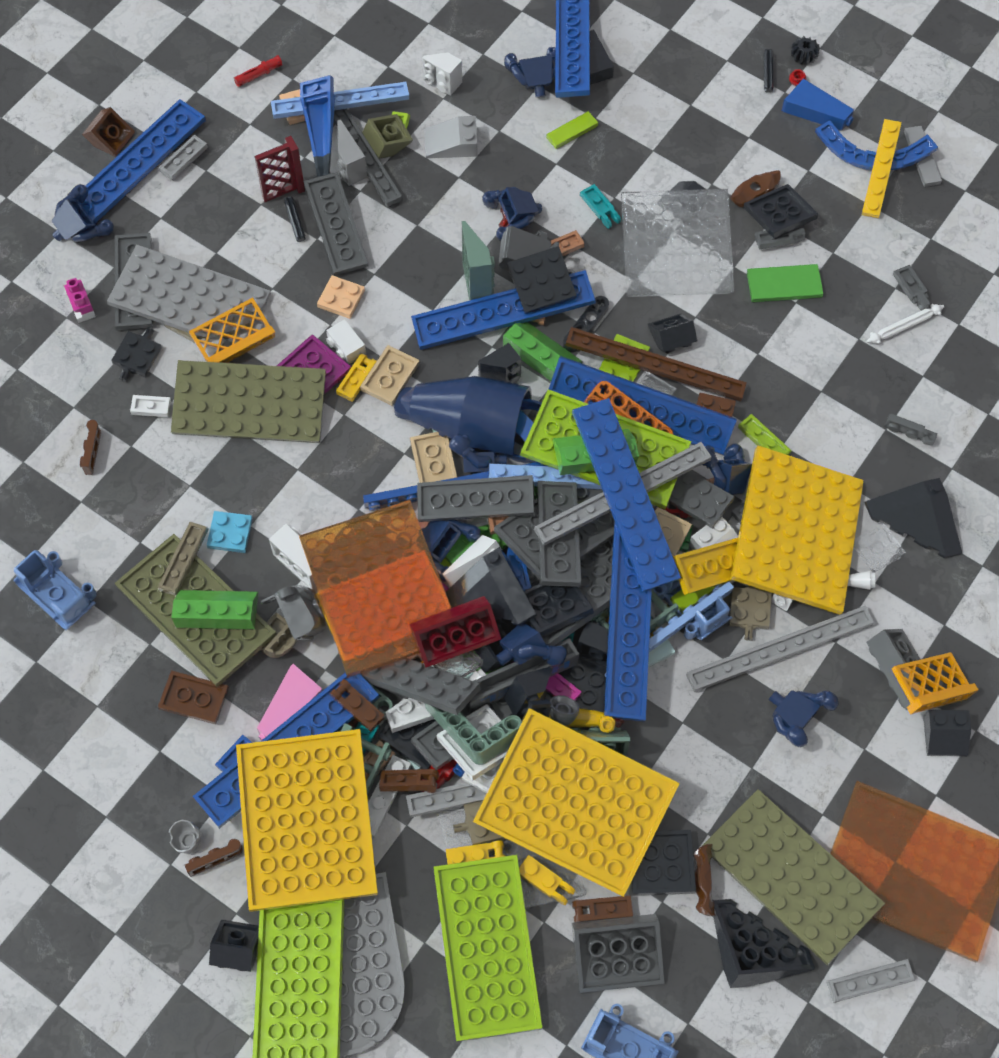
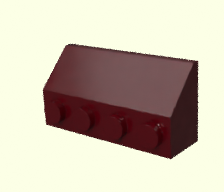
(455, 631)

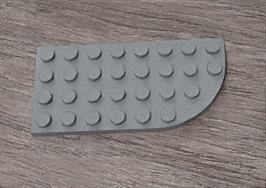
(182, 292)
(370, 971)

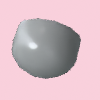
(184, 836)

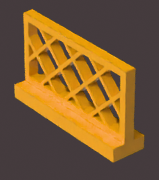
(244, 344)
(940, 695)

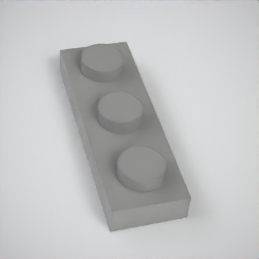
(183, 157)

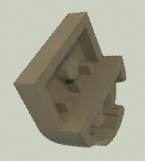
(283, 641)

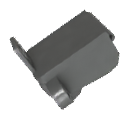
(519, 244)
(300, 611)

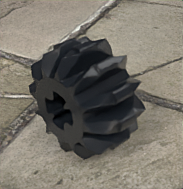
(805, 50)

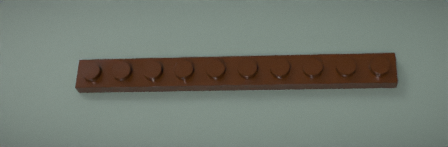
(656, 364)

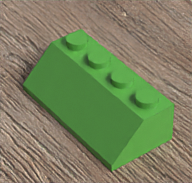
(536, 348)
(574, 458)
(215, 609)

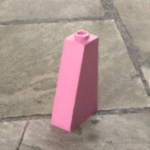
(290, 697)

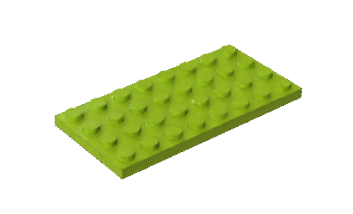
(557, 421)
(487, 948)
(299, 981)

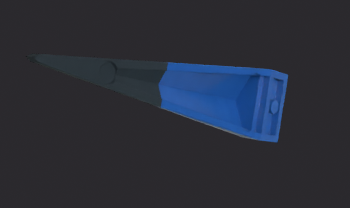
(318, 107)

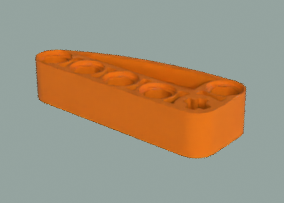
(627, 403)

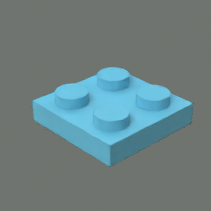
(229, 532)

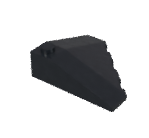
(921, 513)
(498, 582)
(752, 951)

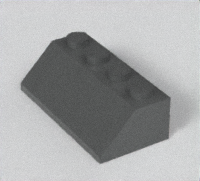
(893, 648)

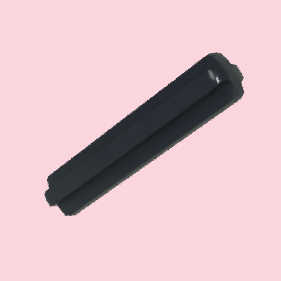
(768, 70)
(294, 219)

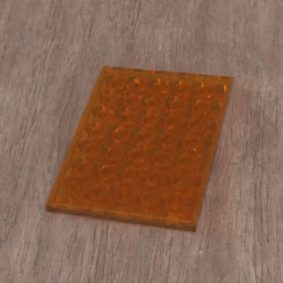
(373, 584)
(924, 867)

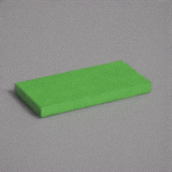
(784, 283)

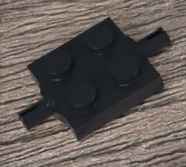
(136, 354)

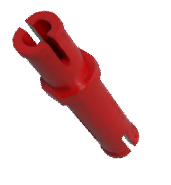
(253, 73)

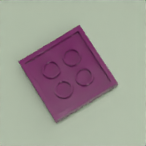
(315, 354)

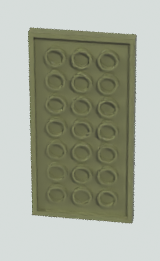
(248, 401)
(211, 650)
(793, 877)

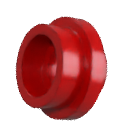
(797, 76)

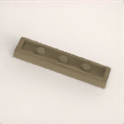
(183, 558)

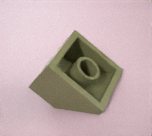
(386, 135)

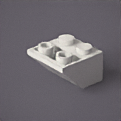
(442, 71)

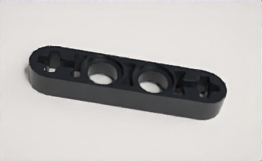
(586, 324)

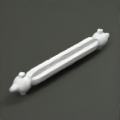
(905, 323)

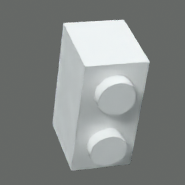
(345, 341)

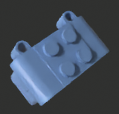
(52, 589)
(703, 623)
(616, 1039)

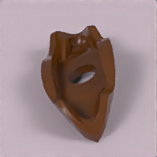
(767, 181)
(703, 880)

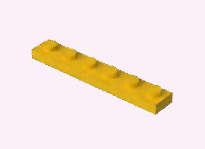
(881, 168)

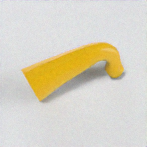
(593, 718)

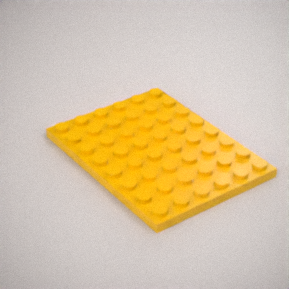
(797, 530)
(576, 802)
(305, 820)

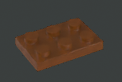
(193, 697)

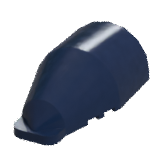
(470, 406)

